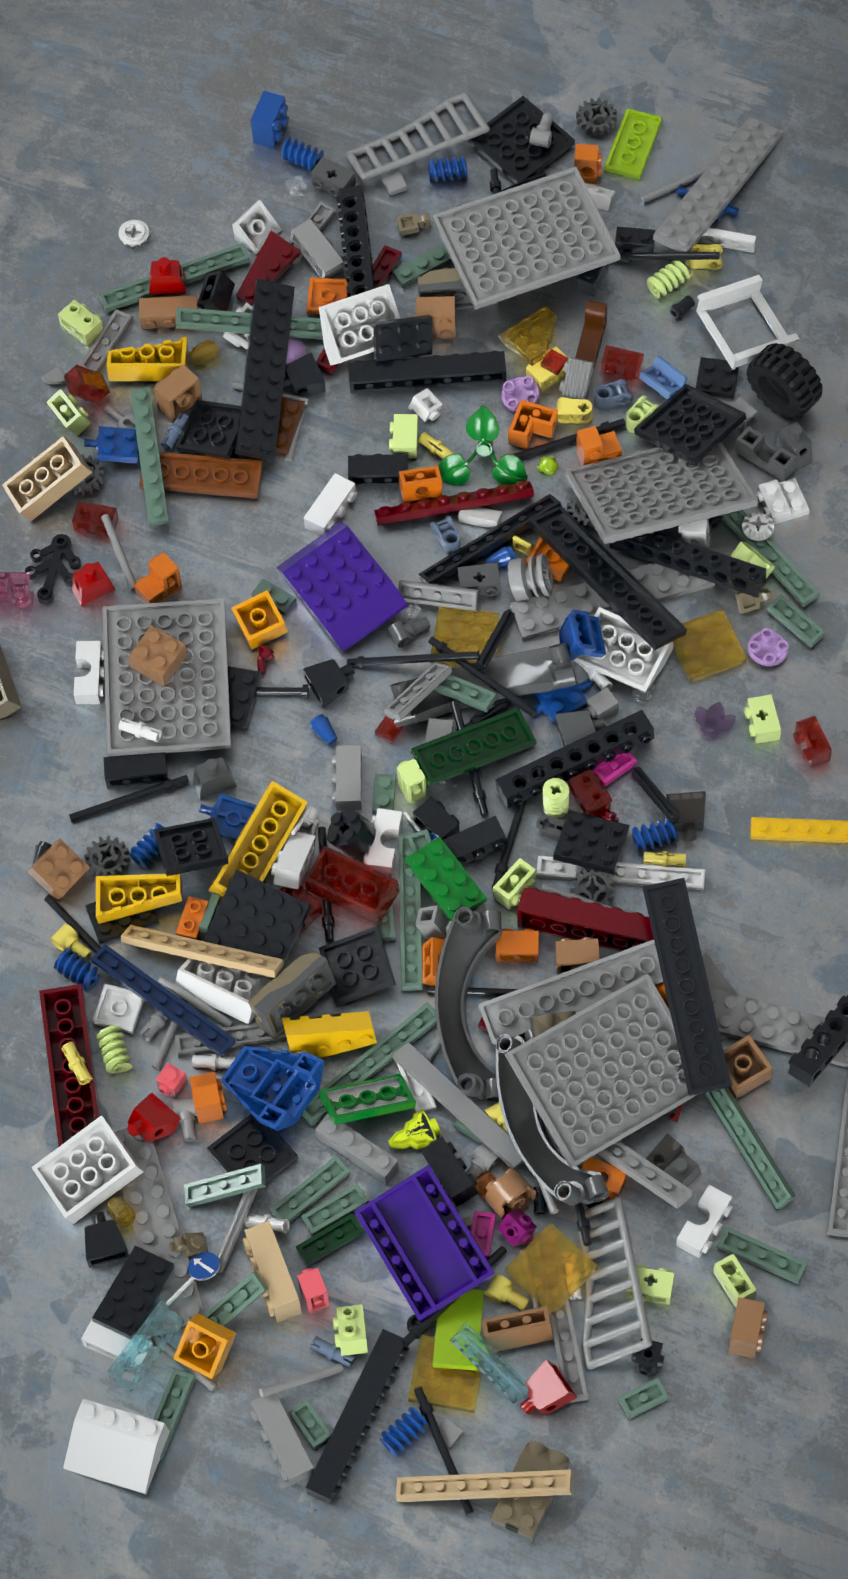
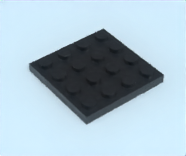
(509, 138)
(690, 424)
(257, 918)

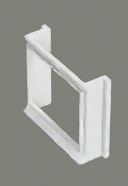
(734, 293)

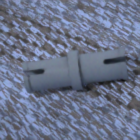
(174, 432)
(331, 1351)

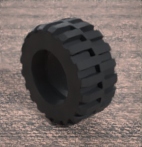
(784, 381)

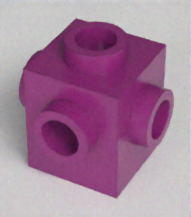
(517, 1227)

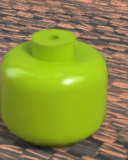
(548, 465)

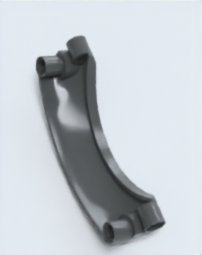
(519, 672)
(459, 957)
(532, 1140)

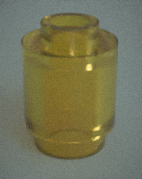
(204, 352)
(120, 1211)

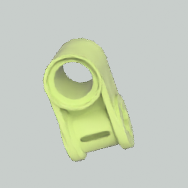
(639, 412)

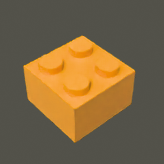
(259, 620)
(204, 1346)

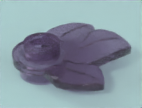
(714, 718)

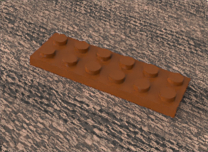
(210, 475)

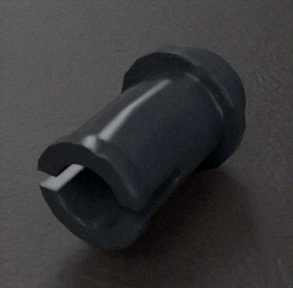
(678, 310)
(540, 1204)

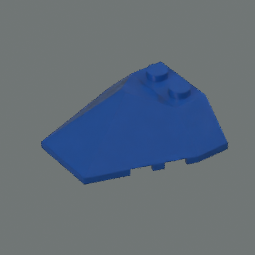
(274, 1084)

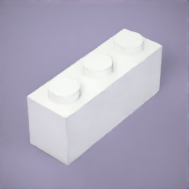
(330, 505)
(294, 860)
(109, 1343)

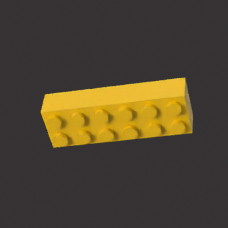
(261, 836)

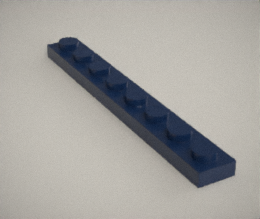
(163, 1000)

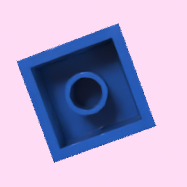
(269, 119)

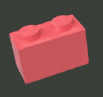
(313, 1290)

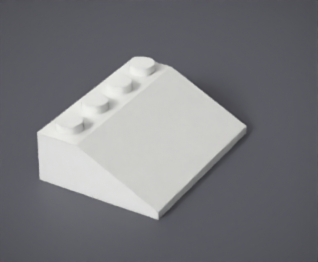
(349, 323)
(627, 654)
(221, 987)
(87, 1170)
(115, 1446)

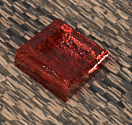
(554, 362)
(388, 730)

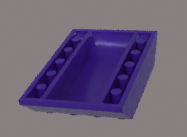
(342, 586)
(424, 1243)

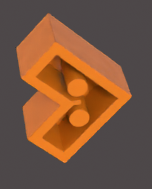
(531, 419)
(596, 447)
(161, 582)
(208, 1097)

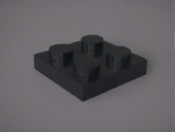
(717, 378)

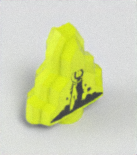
(416, 1133)

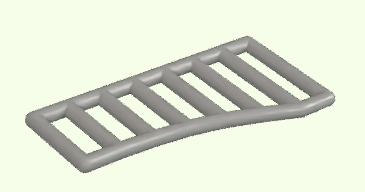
(418, 124)
(633, 1282)

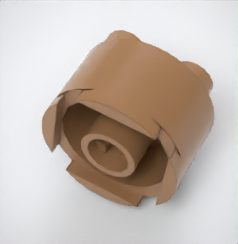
(509, 1193)

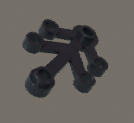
(53, 565)

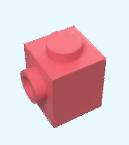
(171, 1081)

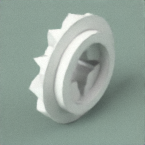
(128, 228)
(765, 530)

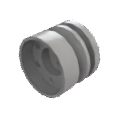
(530, 577)

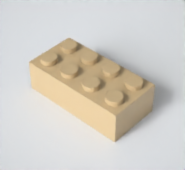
(46, 478)
(269, 1263)

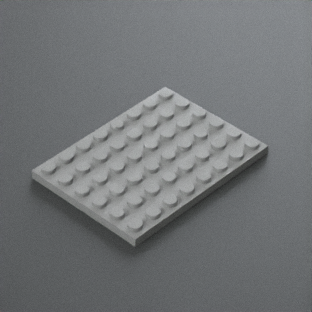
(526, 237)
(658, 491)
(194, 702)
(604, 1071)

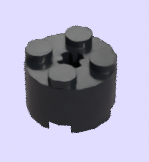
(350, 832)

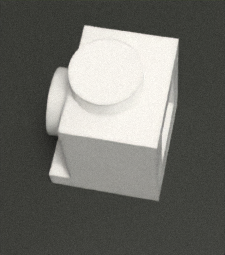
(426, 405)

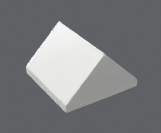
(254, 227)

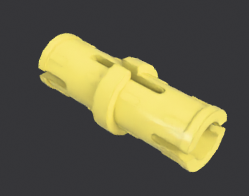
(427, 441)
(664, 859)
(76, 1063)

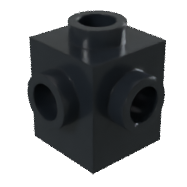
(649, 1359)

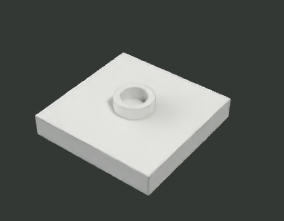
(118, 1008)

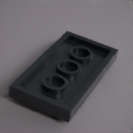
(133, 1292)

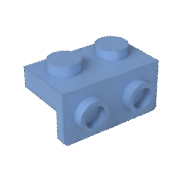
(663, 377)

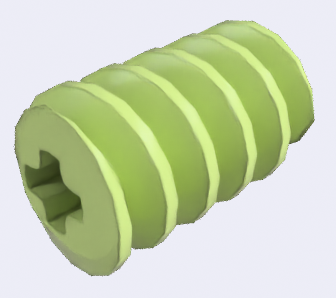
(667, 278)
(555, 798)
(112, 1050)

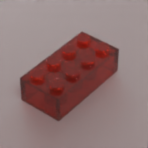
(351, 885)

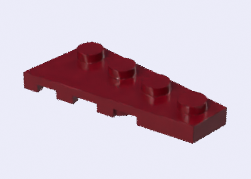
(269, 265)

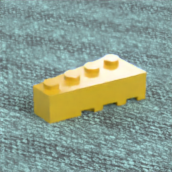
(147, 362)
(133, 894)
(329, 1034)

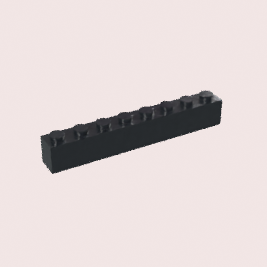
(427, 371)
(356, 1417)

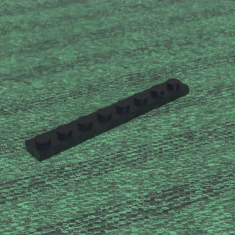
(487, 542)

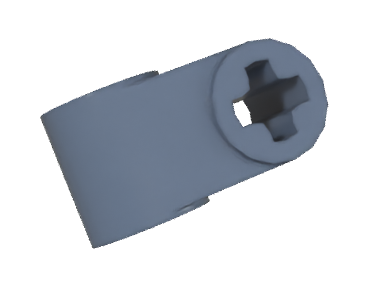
(614, 393)
(446, 532)

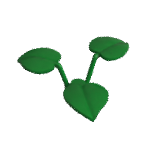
(485, 429)

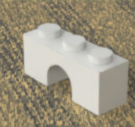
(89, 687)
(387, 826)
(696, 1238)

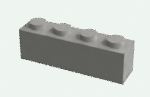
(357, 1150)
(282, 1438)

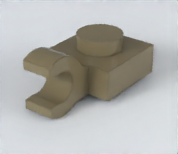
(409, 223)
(749, 603)
(189, 1243)

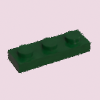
(329, 1240)

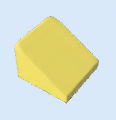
(522, 545)

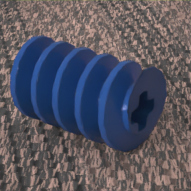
(300, 155)
(447, 168)
(654, 834)
(146, 848)
(76, 970)
(403, 1431)

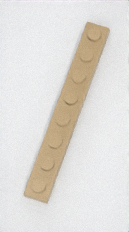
(202, 951)
(484, 1485)

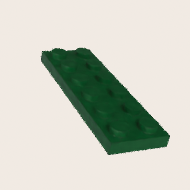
(473, 746)

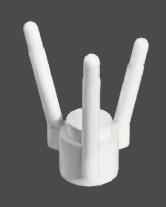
(307, 818)

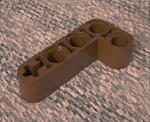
(592, 331)

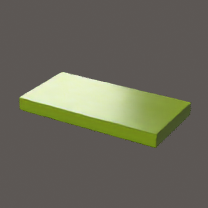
(633, 144)
(465, 1309)

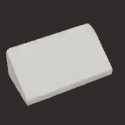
(601, 196)
(480, 517)

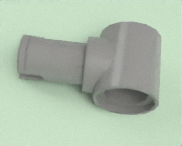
(542, 134)
(186, 1111)
(483, 1161)

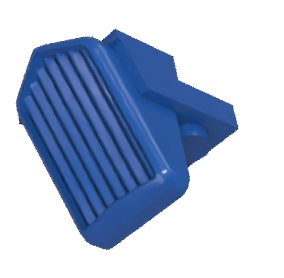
(582, 635)

